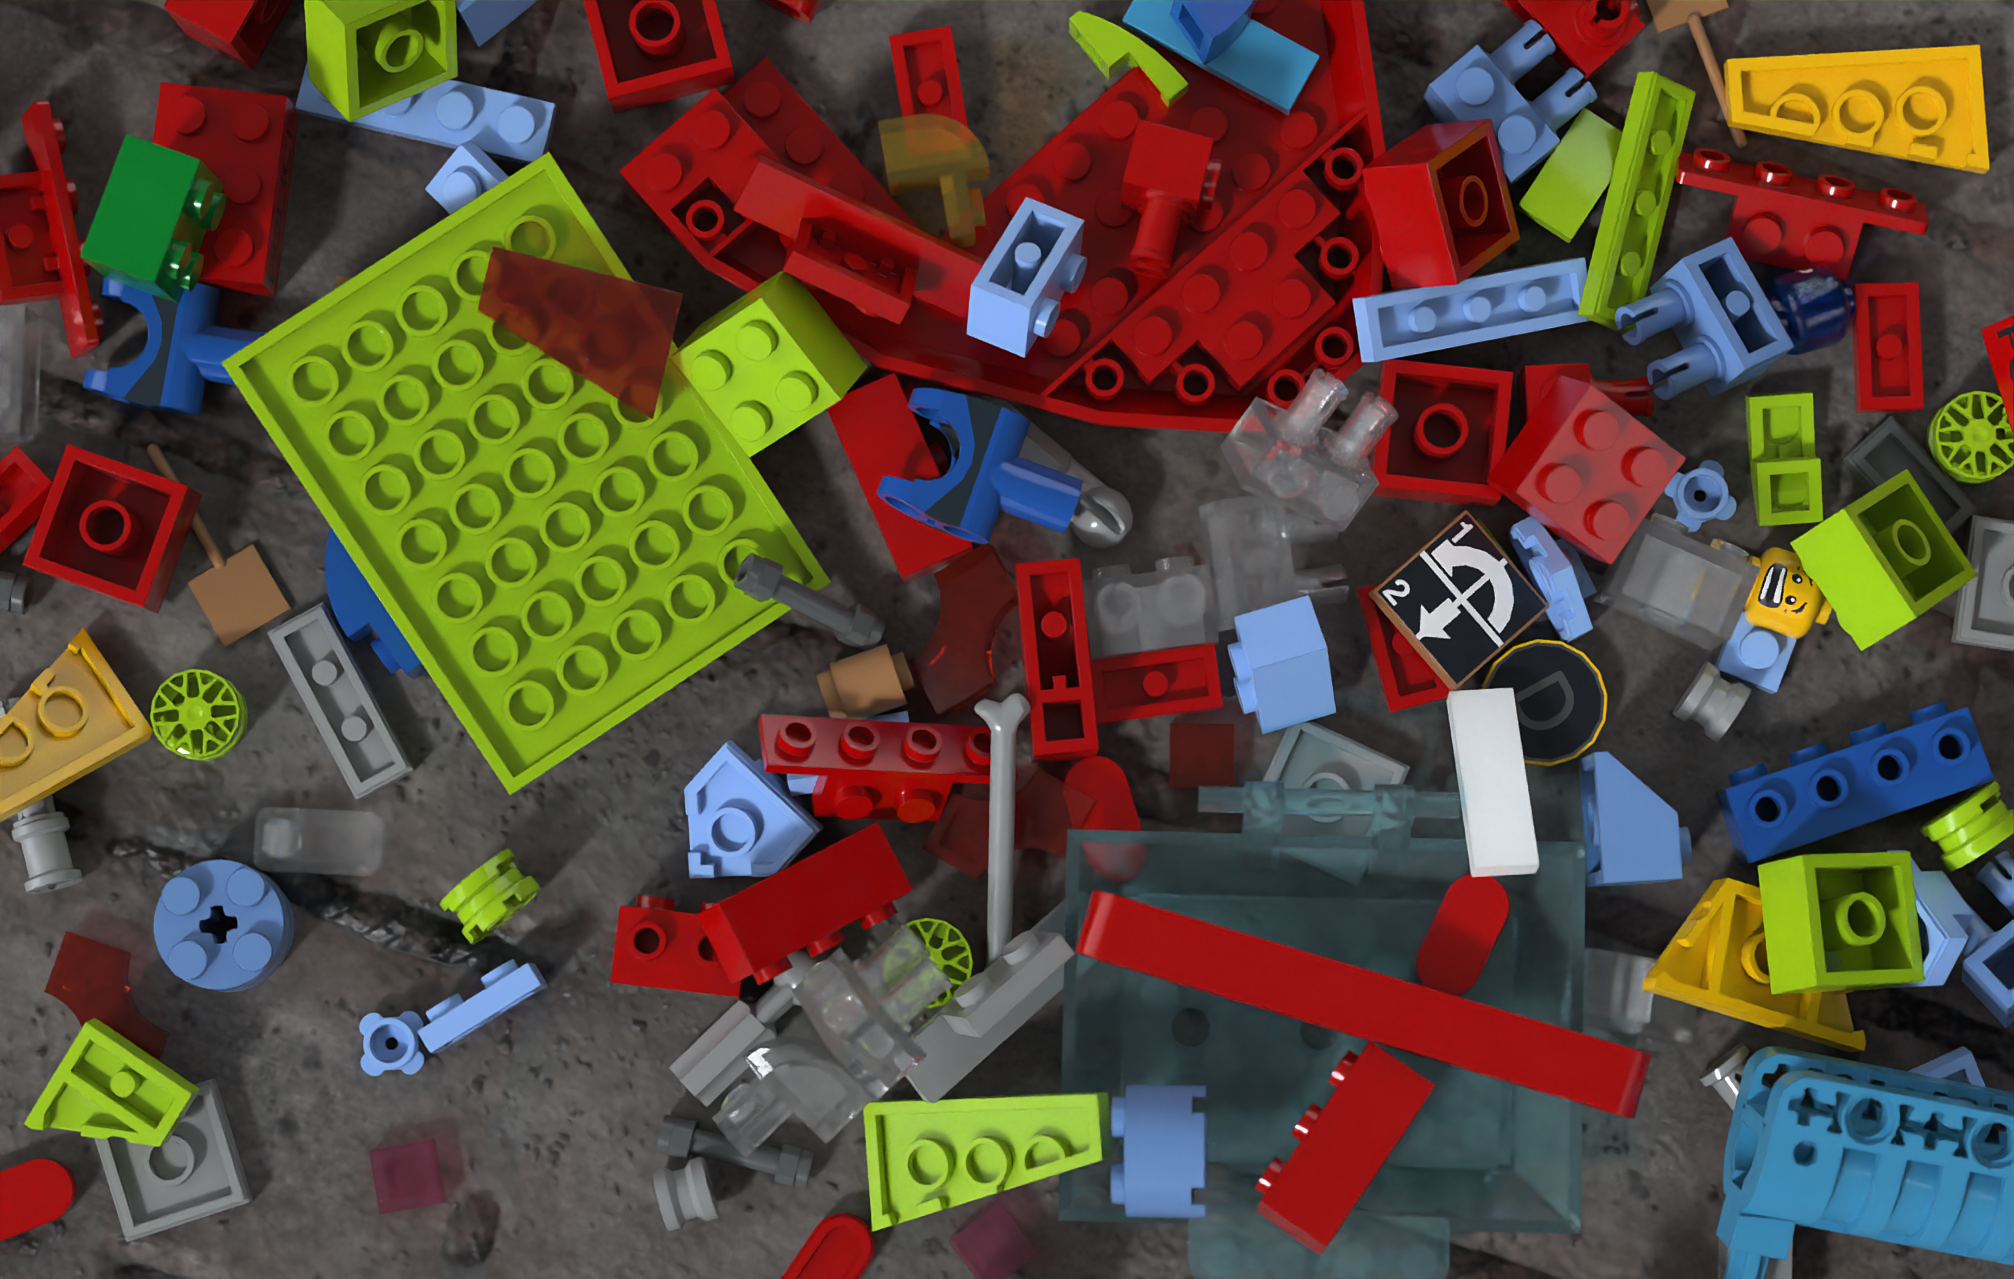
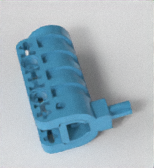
(1865, 1172)

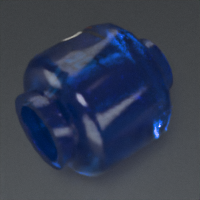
(1811, 307)

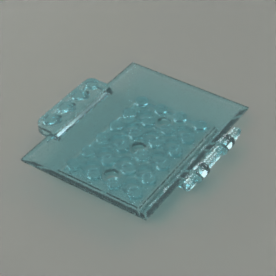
(1479, 1146)

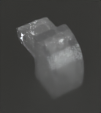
(790, 1078)

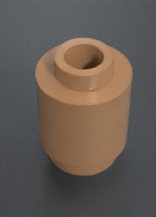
(866, 684)

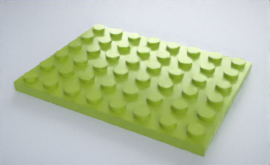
(504, 508)

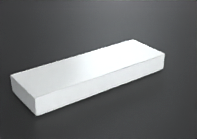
(1492, 782)

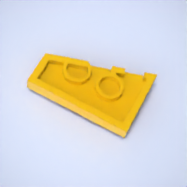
(65, 727)

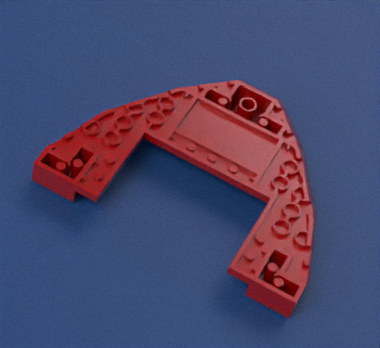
(1251, 287)

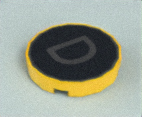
(1556, 699)

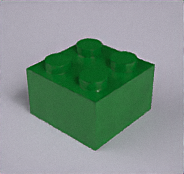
(154, 219)

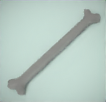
(1003, 723)

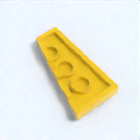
(1880, 102)

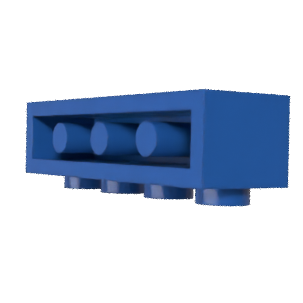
(1853, 785)

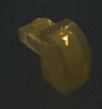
(937, 153)

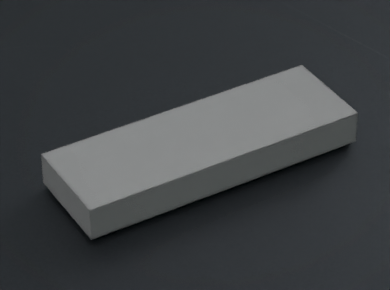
(341, 701)

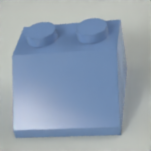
(1628, 827)

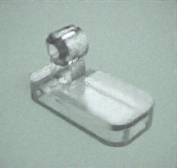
(319, 841)

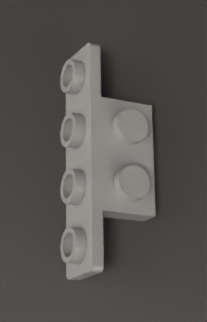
(992, 1006)

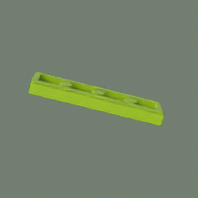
(1637, 198)

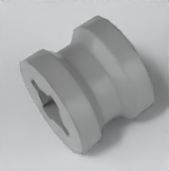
(1712, 701)
(685, 1194)

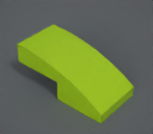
(1115, 48)
(1573, 176)
(1784, 458)

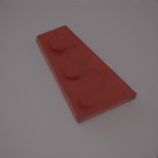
(587, 321)

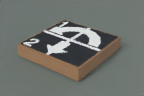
(1458, 600)

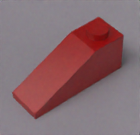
(1056, 661)

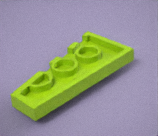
(975, 1146)

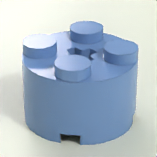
(196, 901)
(1161, 1151)

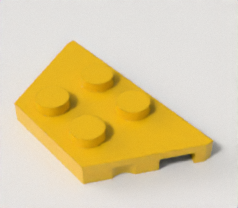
(1723, 967)

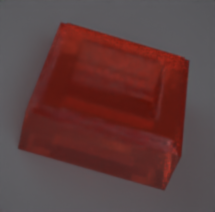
(1201, 755)

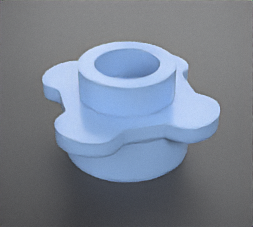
(1709, 480)
(378, 1031)

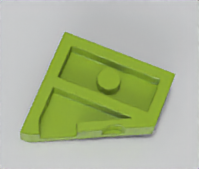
(113, 1090)

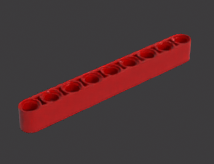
(1363, 1004)

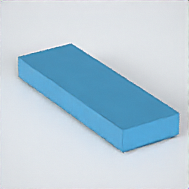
(1256, 62)

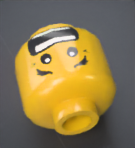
(1784, 595)

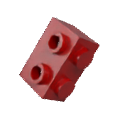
(667, 950)

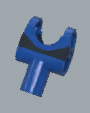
(180, 351)
(982, 474)

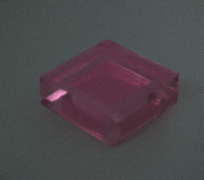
(407, 1176)
(993, 1245)

